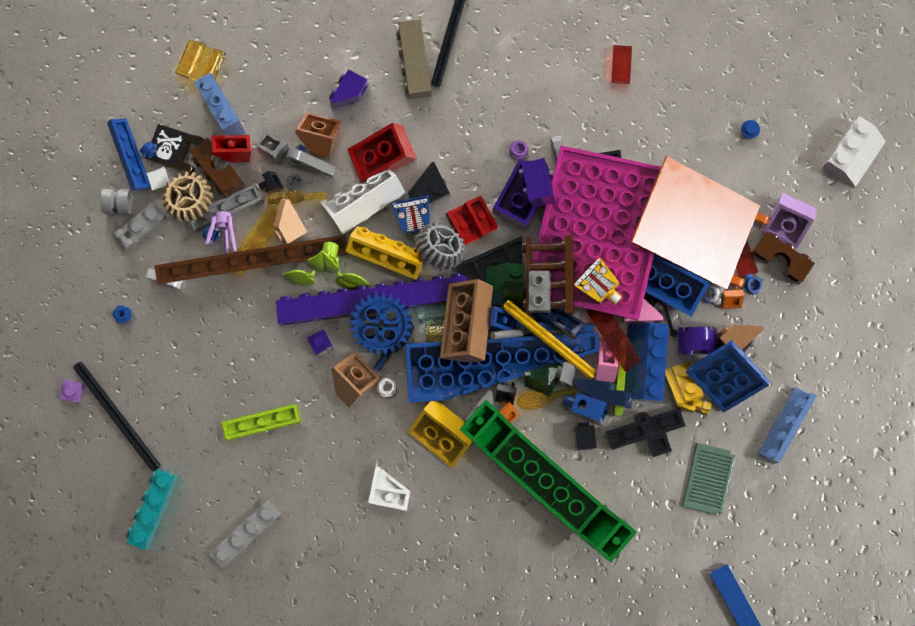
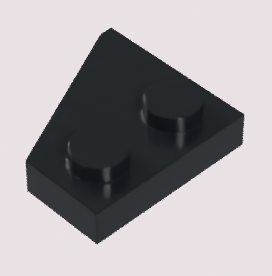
(430, 184)

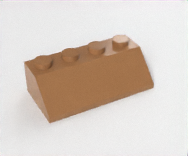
(466, 321)

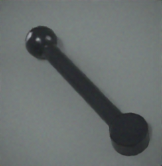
(673, 332)

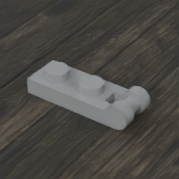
(139, 226)

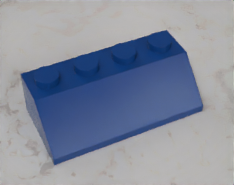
(675, 285)
(648, 376)

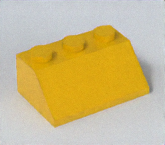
(439, 432)

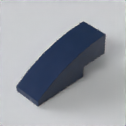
(605, 392)

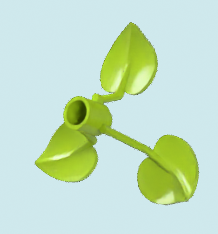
(327, 262)

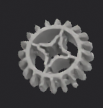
(440, 246)

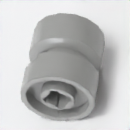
(116, 201)

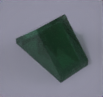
(542, 379)

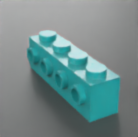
(152, 509)

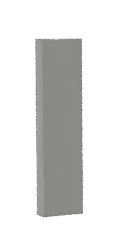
(234, 204)

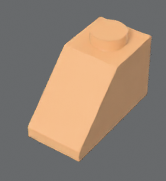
(287, 223)

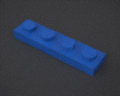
(128, 154)

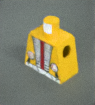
(599, 283)

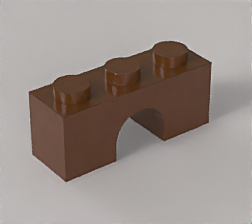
(225, 180)
(797, 264)

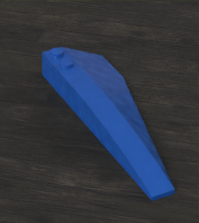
(505, 359)

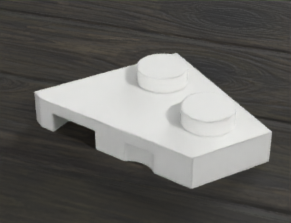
(388, 491)

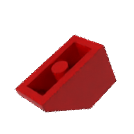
(232, 147)

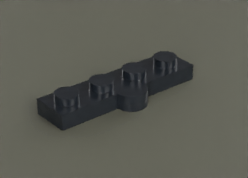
(644, 428)

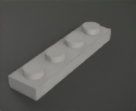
(245, 534)

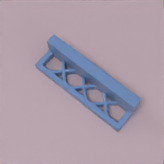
(786, 425)

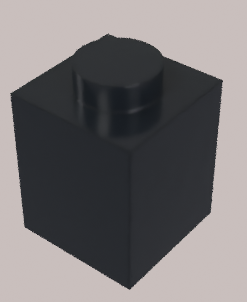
(584, 436)

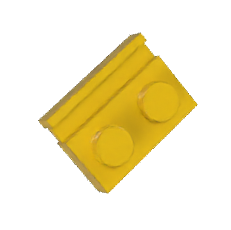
(681, 385)

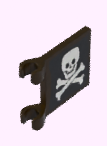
(173, 147)

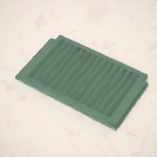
(708, 479)

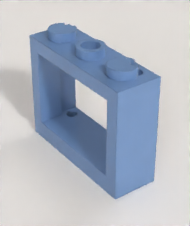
(219, 105)

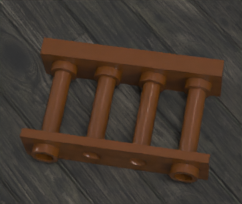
(565, 265)

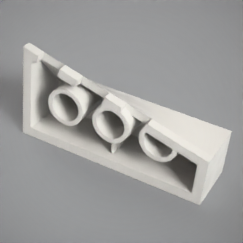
(363, 200)

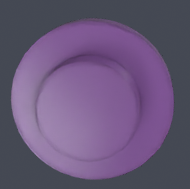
(518, 149)

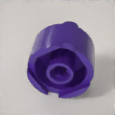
(697, 339)

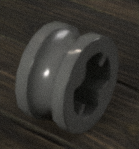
(290, 180)

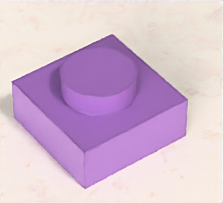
(71, 391)

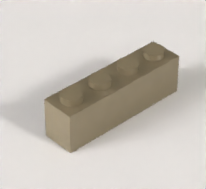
(415, 60)

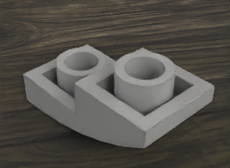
(566, 374)

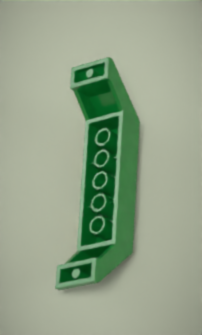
(547, 482)

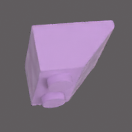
(790, 220)

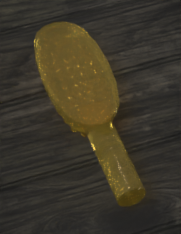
(295, 197)
(536, 400)

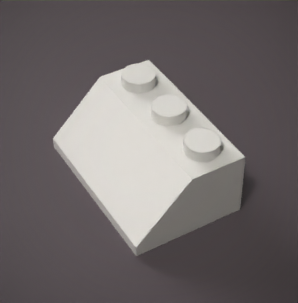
(855, 151)

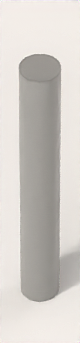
(510, 333)

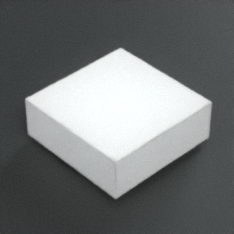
(158, 179)

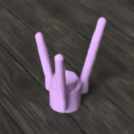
(224, 222)

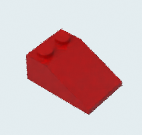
(382, 151)

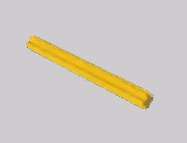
(549, 339)

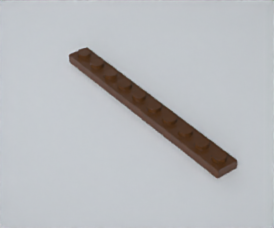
(245, 260)

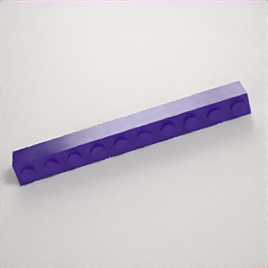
(341, 304)

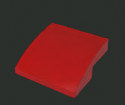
(472, 220)

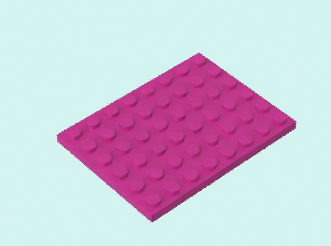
(600, 205)

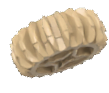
(187, 187)

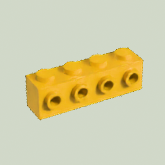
(385, 252)

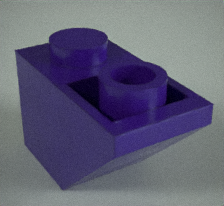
(350, 89)

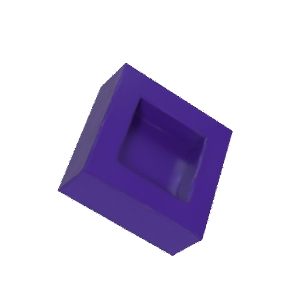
(319, 342)

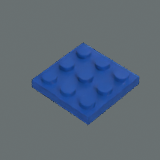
(728, 376)

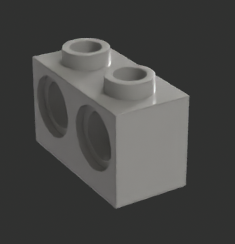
(539, 291)

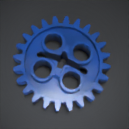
(382, 306)

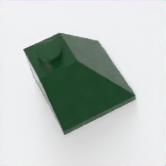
(507, 283)

